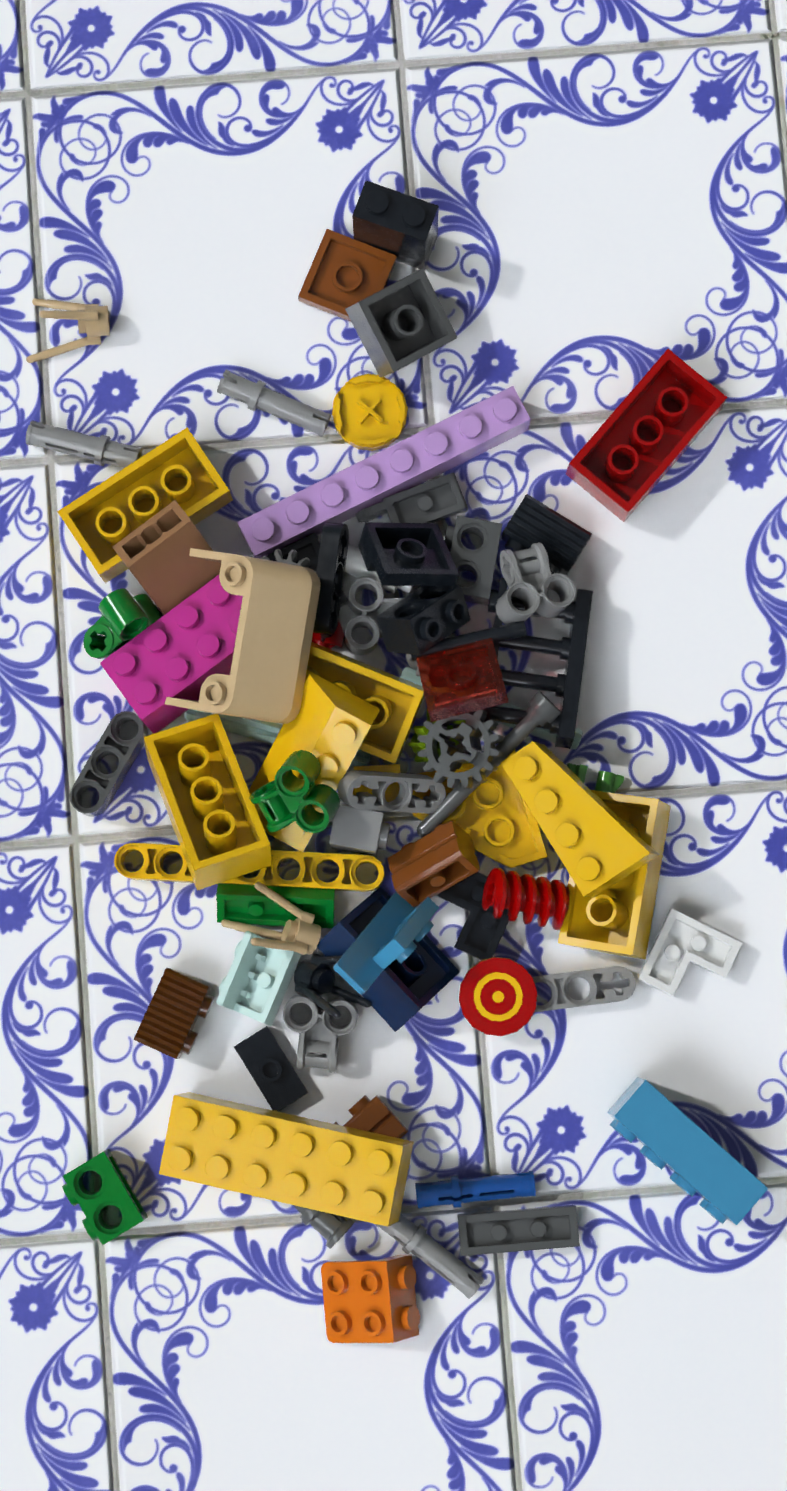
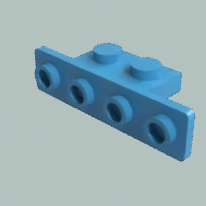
(384, 940)

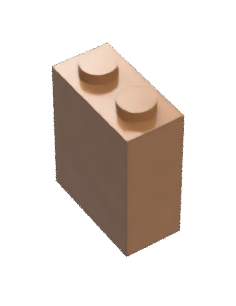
(161, 560)

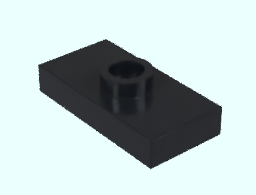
(271, 1069)

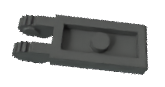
(421, 503)

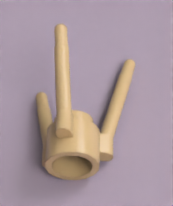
(91, 320)
(297, 935)

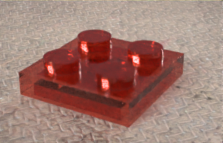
(461, 680)

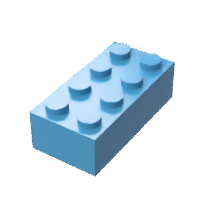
(687, 1150)

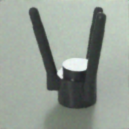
(316, 978)

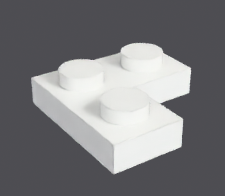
(682, 942)

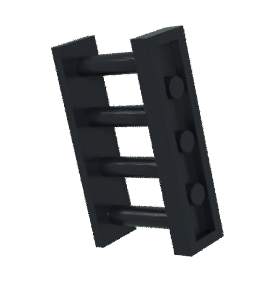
(568, 649)

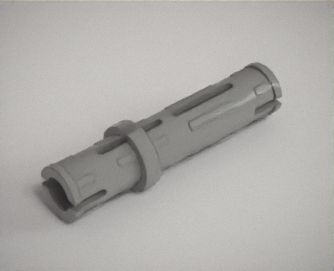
(274, 403)
(99, 449)
(448, 1266)

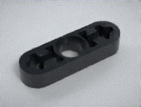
(331, 575)

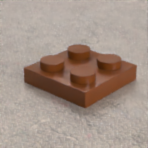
(345, 274)

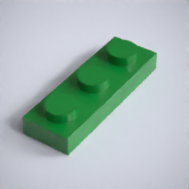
(252, 907)

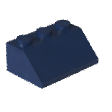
(401, 986)

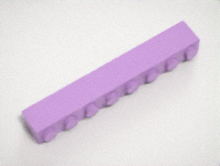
(387, 473)

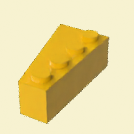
(579, 825)

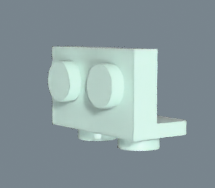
(257, 980)

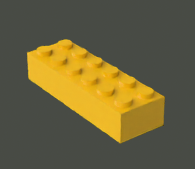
(286, 1158)

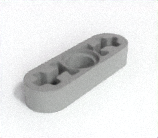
(380, 781)

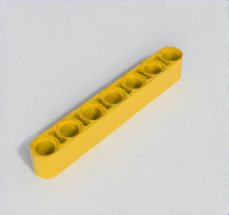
(269, 876)

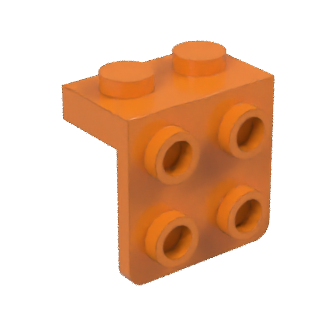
(370, 1300)

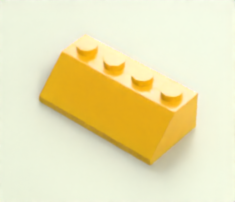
(328, 726)
(623, 914)

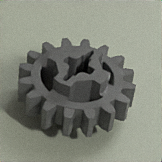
(451, 757)

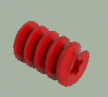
(526, 896)

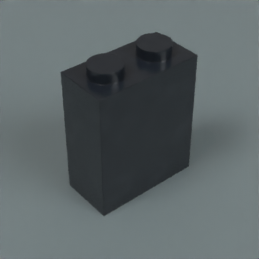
(396, 224)

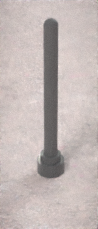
(539, 713)

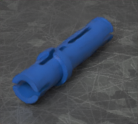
(475, 1189)

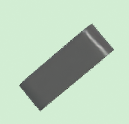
(109, 744)

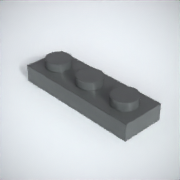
(518, 1230)

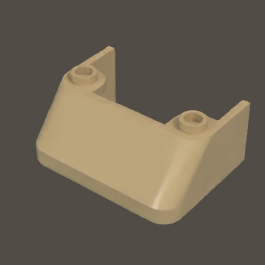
(269, 641)

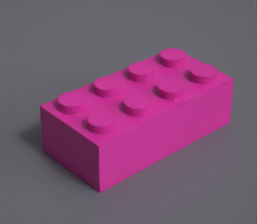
(177, 654)

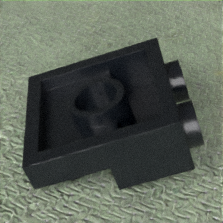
(407, 554)

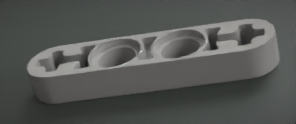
(559, 988)

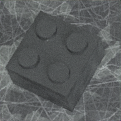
(401, 323)

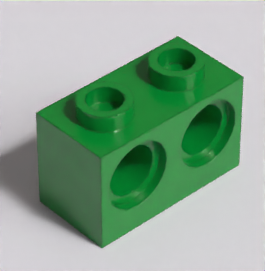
(114, 1191)

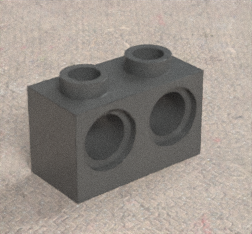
(478, 561)

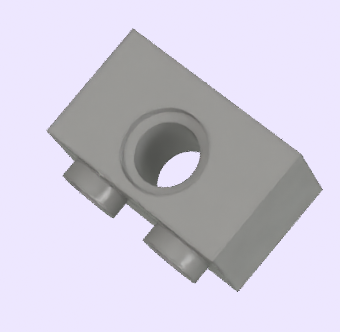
(359, 831)

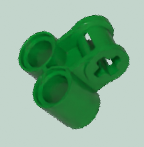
(120, 622)
(291, 798)

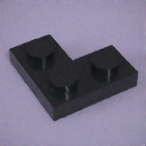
(481, 930)

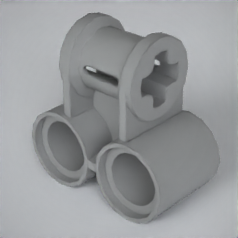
(528, 580)
(366, 615)
(319, 1033)

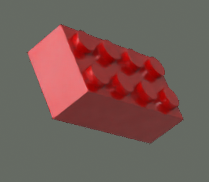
(646, 435)

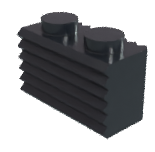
(538, 523)

